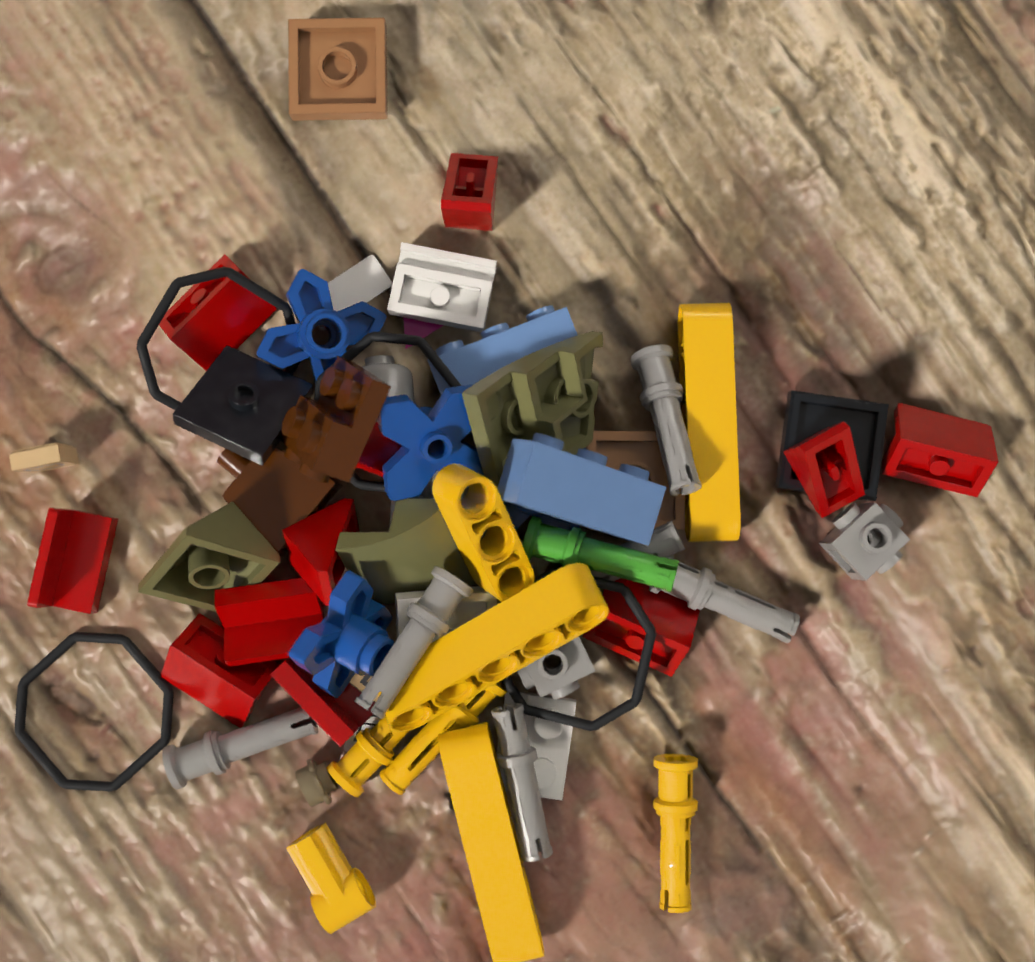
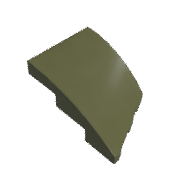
(536, 394)
(405, 554)

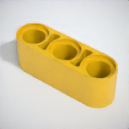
(469, 518)

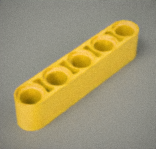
(710, 419)
(498, 644)
(490, 844)

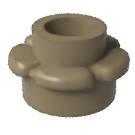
(316, 783)

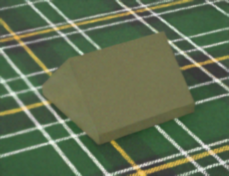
(210, 556)

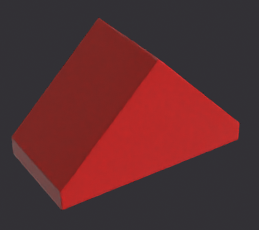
(470, 192)
(828, 468)
(313, 546)

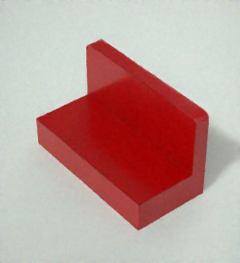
(215, 316)
(940, 450)
(72, 560)
(265, 619)
(625, 635)
(199, 670)
(338, 716)

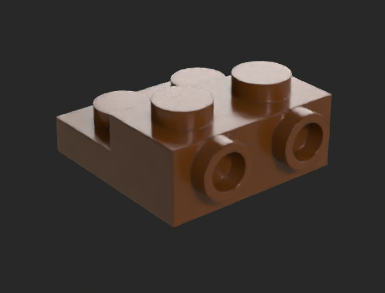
(333, 431)

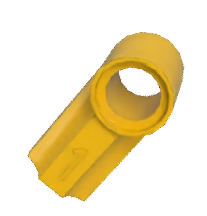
(336, 888)

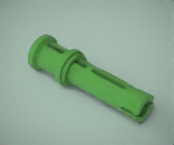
(573, 546)

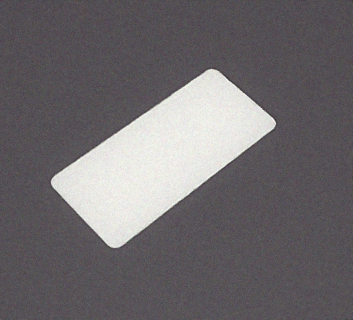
(358, 284)

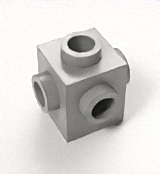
(865, 540)
(562, 678)

